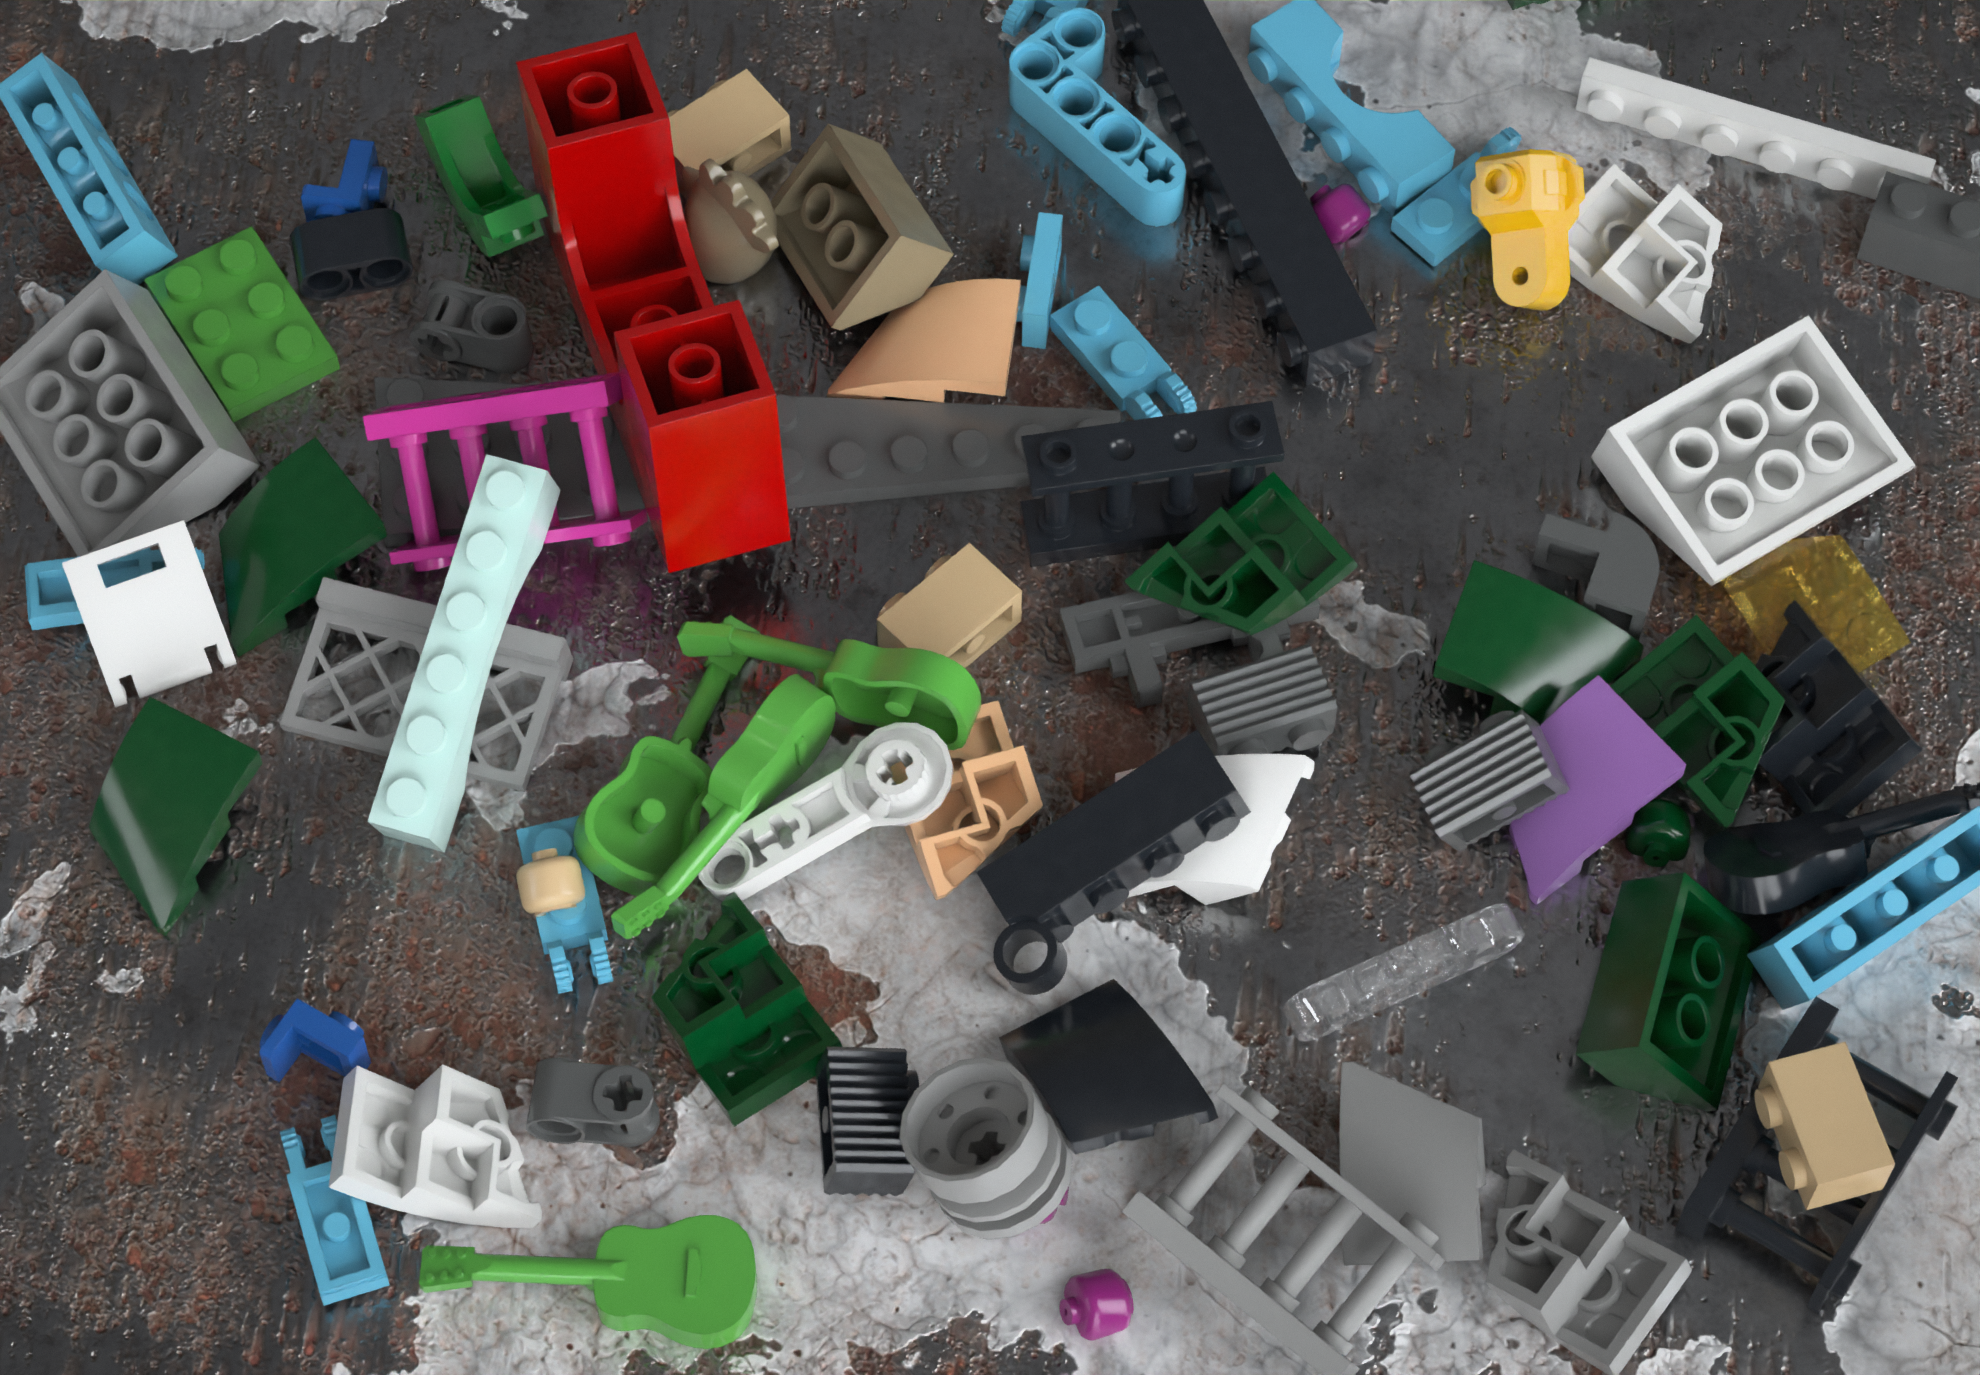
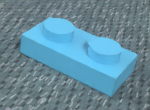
(1041, 259)

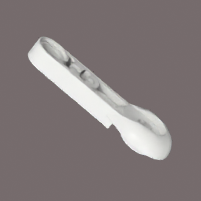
(841, 806)

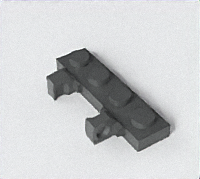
(1137, 632)

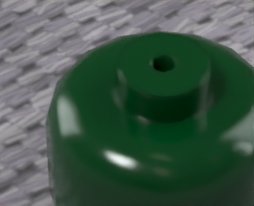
(1659, 833)

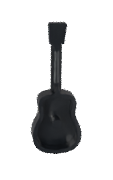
(1791, 861)

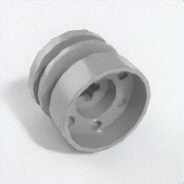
(986, 1148)

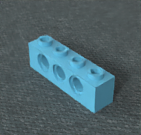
(85, 171)
(1872, 912)

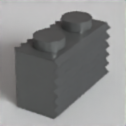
(1264, 705)
(1488, 779)

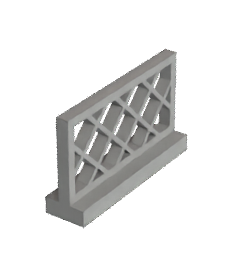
(406, 623)

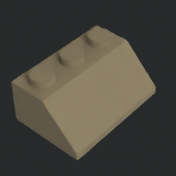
(856, 230)

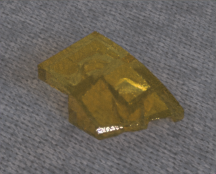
(1829, 586)

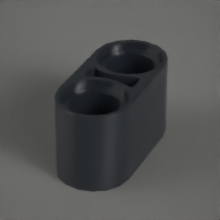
(351, 254)

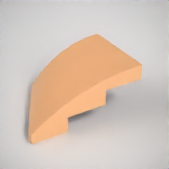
(944, 341)
(986, 805)

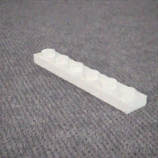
(1744, 131)

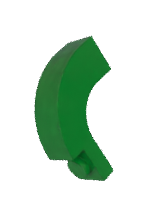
(478, 177)

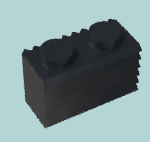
(861, 1117)

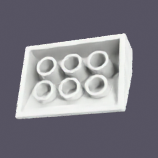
(1751, 453)

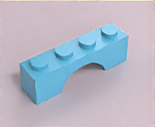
(1388, 153)

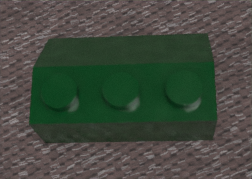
(1669, 992)

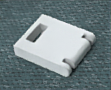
(153, 622)

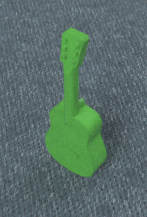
(863, 679)
(750, 775)
(654, 805)
(679, 1279)

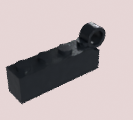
(1106, 850)

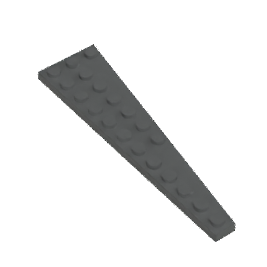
(829, 451)

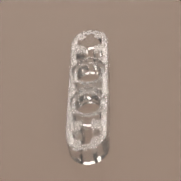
(1403, 972)

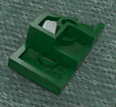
(289, 537)
(1248, 562)
(1528, 644)
(1708, 711)
(169, 805)
(742, 1016)

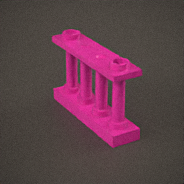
(526, 411)

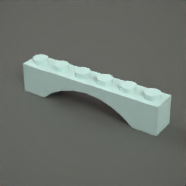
(437, 727)

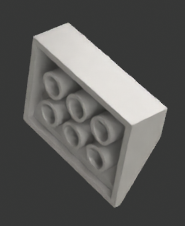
(117, 419)

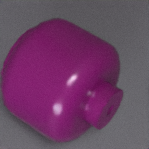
(1340, 211)
(1097, 1303)

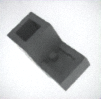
(1615, 563)

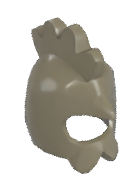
(728, 222)

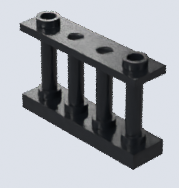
(1120, 453)
(1751, 1150)

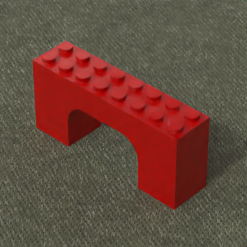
(692, 379)

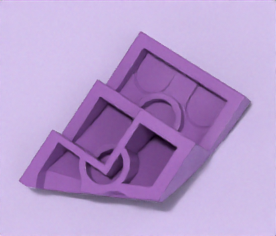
(1611, 772)

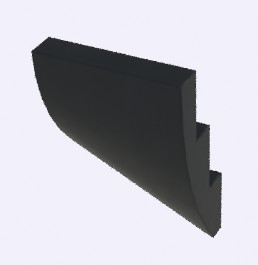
(1834, 730)
(1105, 1070)

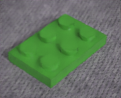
(242, 324)

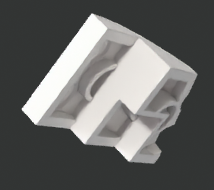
(1645, 253)
(1242, 858)
(431, 1149)

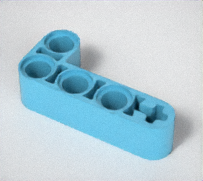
(1057, 79)

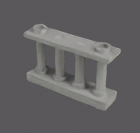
(1222, 1257)

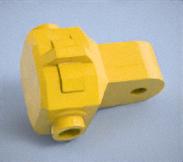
(1528, 208)

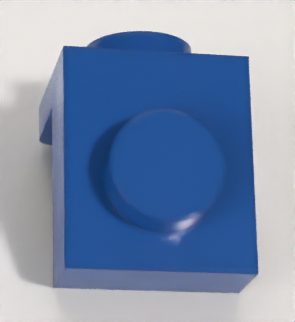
(359, 188)
(327, 1039)

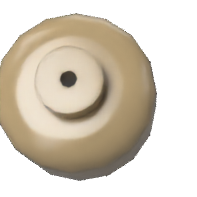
(550, 882)

